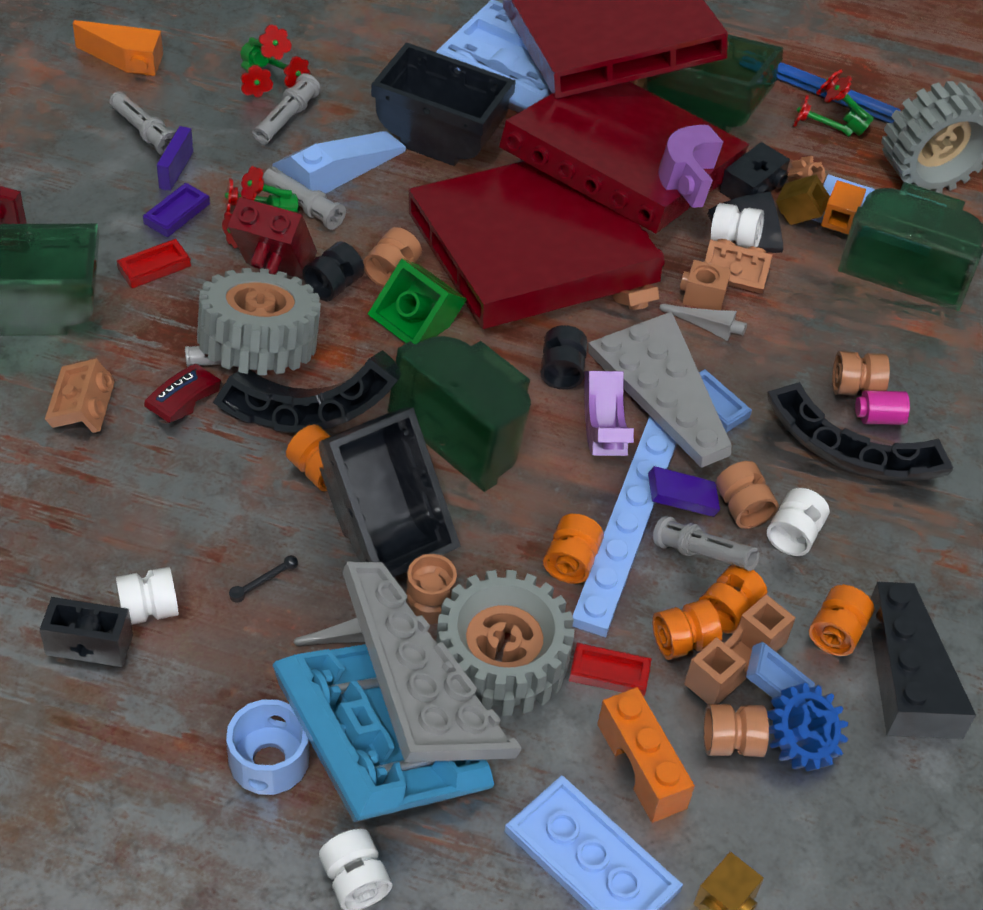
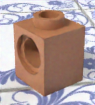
(705, 285)

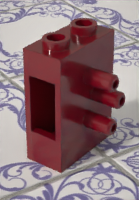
(271, 237)

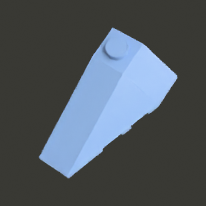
(339, 161)

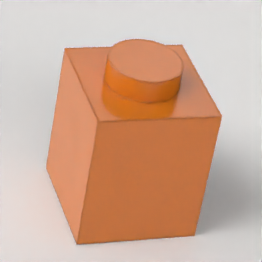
(842, 206)

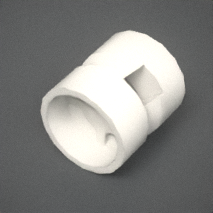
(742, 227)
(798, 521)
(148, 595)
(354, 867)

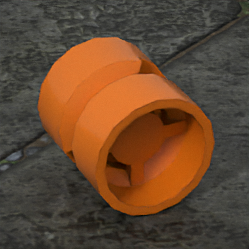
(305, 455)
(573, 548)
(734, 595)
(841, 620)
(685, 630)

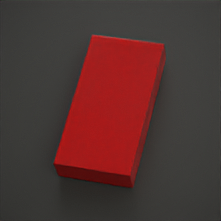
(153, 263)
(609, 669)

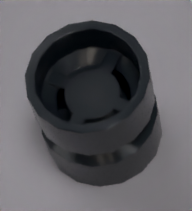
(334, 270)
(564, 357)

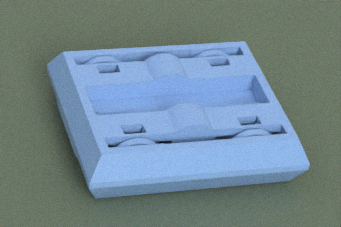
(494, 45)

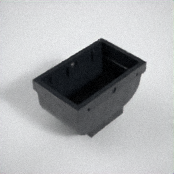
(437, 106)
(387, 491)

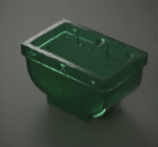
(725, 89)
(915, 241)
(46, 277)
(466, 402)

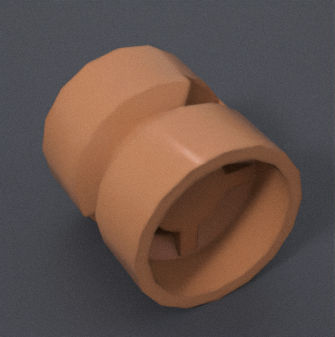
(386, 255)
(860, 374)
(747, 494)
(428, 584)
(740, 730)

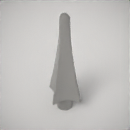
(716, 321)
(342, 633)

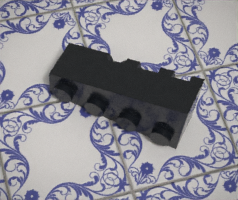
(913, 669)

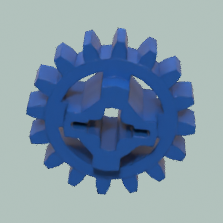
(806, 727)

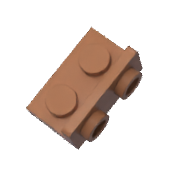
(747, 265)
(81, 395)

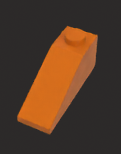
(121, 46)

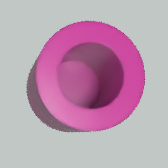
(883, 407)

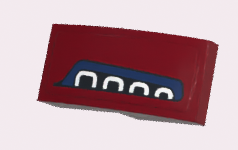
(179, 393)

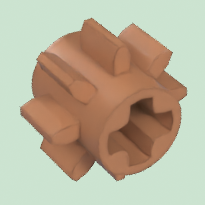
(804, 168)

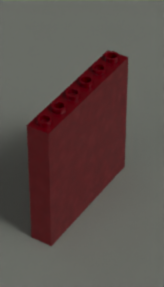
(615, 41)
(612, 148)
(529, 242)

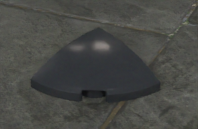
(771, 236)

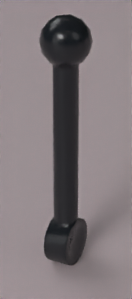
(238, 593)

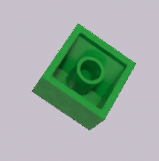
(416, 303)

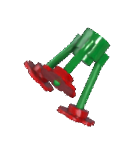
(259, 53)
(856, 118)
(253, 185)

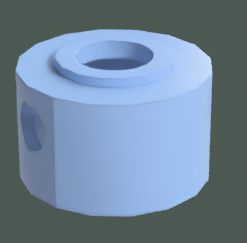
(254, 730)

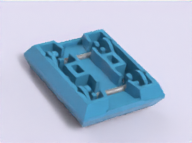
(355, 740)

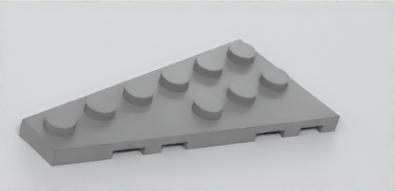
(666, 384)
(420, 680)

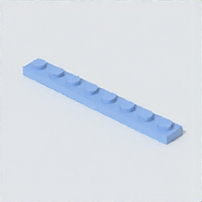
(623, 534)

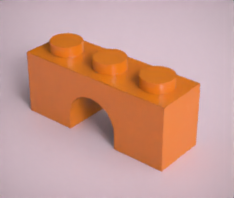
(659, 774)

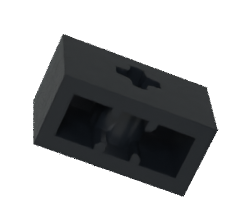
(755, 172)
(86, 631)

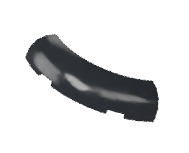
(292, 409)
(854, 451)

